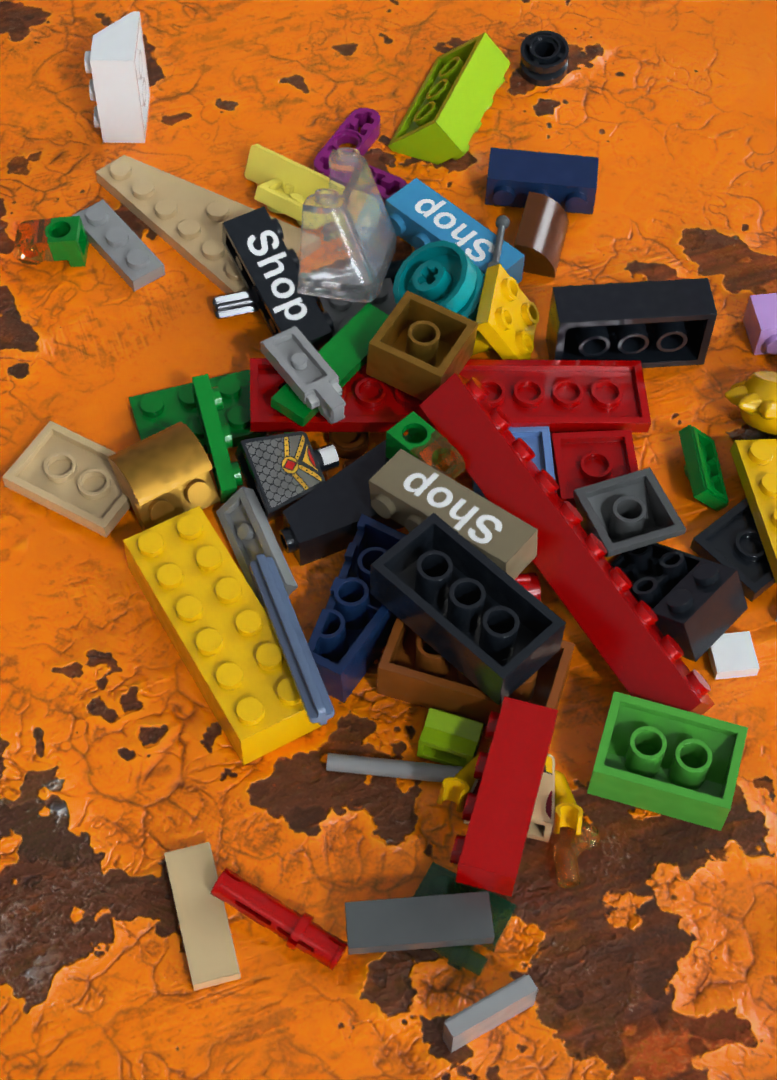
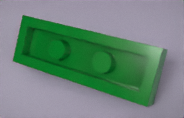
(216, 437)

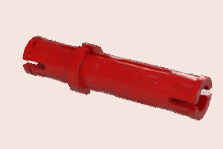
(272, 914)

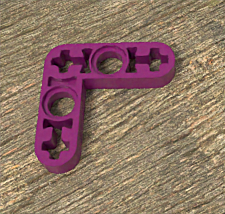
(349, 133)

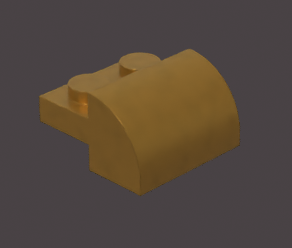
(165, 475)

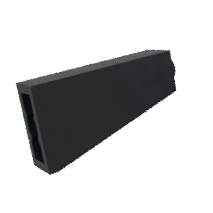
(329, 514)

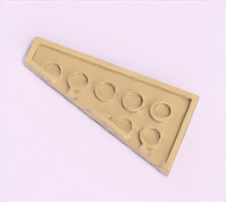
(184, 216)

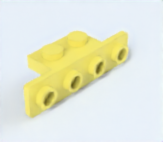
(282, 181)

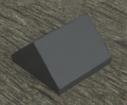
(628, 512)

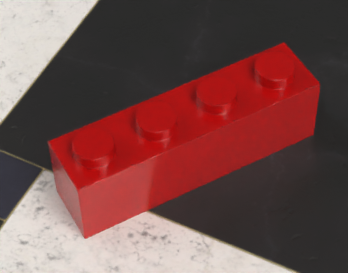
(506, 796)

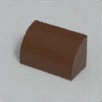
(542, 234)

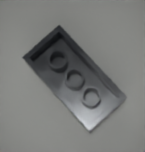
(641, 321)
(466, 608)

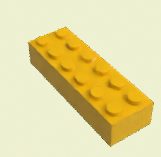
(219, 632)

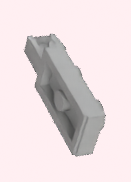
(305, 372)

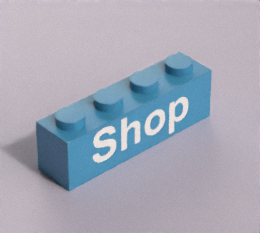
(427, 217)

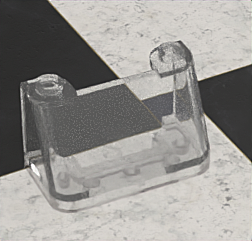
(346, 234)

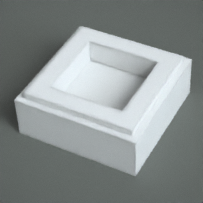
(733, 656)

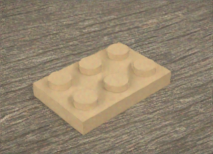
(70, 479)

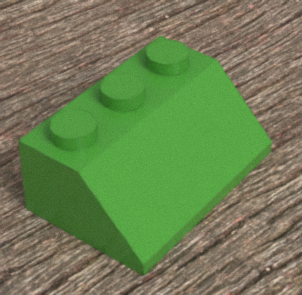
(668, 761)

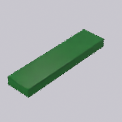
(345, 355)

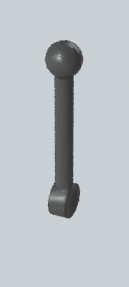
(502, 223)

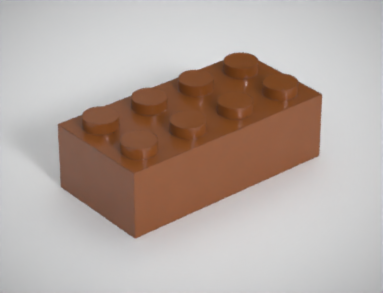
(421, 676)

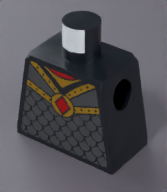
(283, 468)

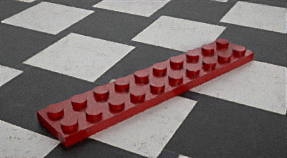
(529, 392)

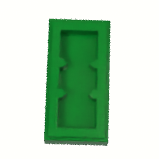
(703, 468)

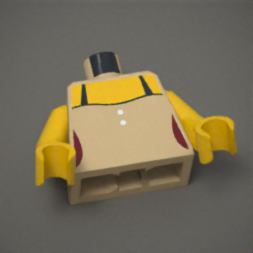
(553, 802)

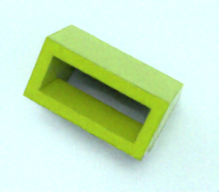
(449, 738)

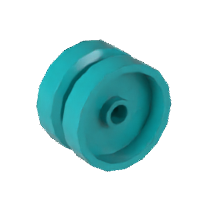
(442, 275)

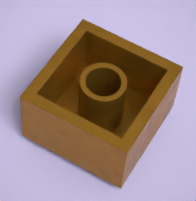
(420, 346)

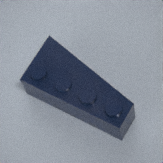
(354, 622)

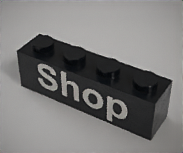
(272, 276)

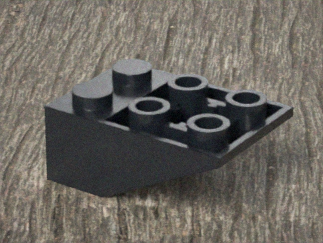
(687, 593)

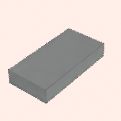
(489, 1012)

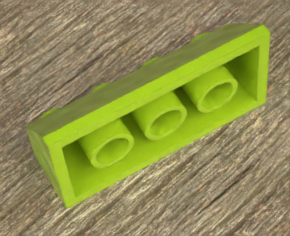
(451, 102)

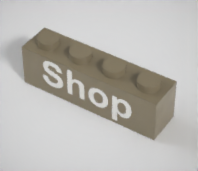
(413, 490)

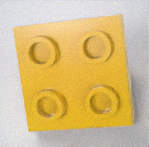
(505, 317)

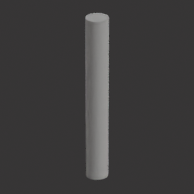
(390, 767)

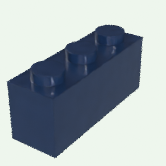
(562, 177)

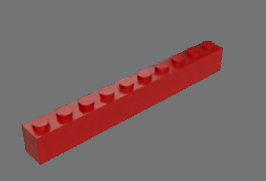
(566, 555)

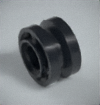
(544, 58)

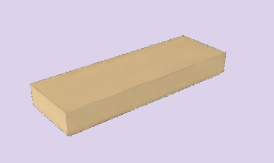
(202, 917)

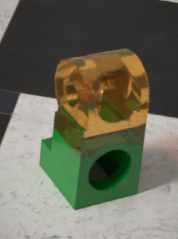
(51, 241)
(424, 444)

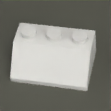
(119, 81)

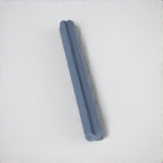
(292, 640)

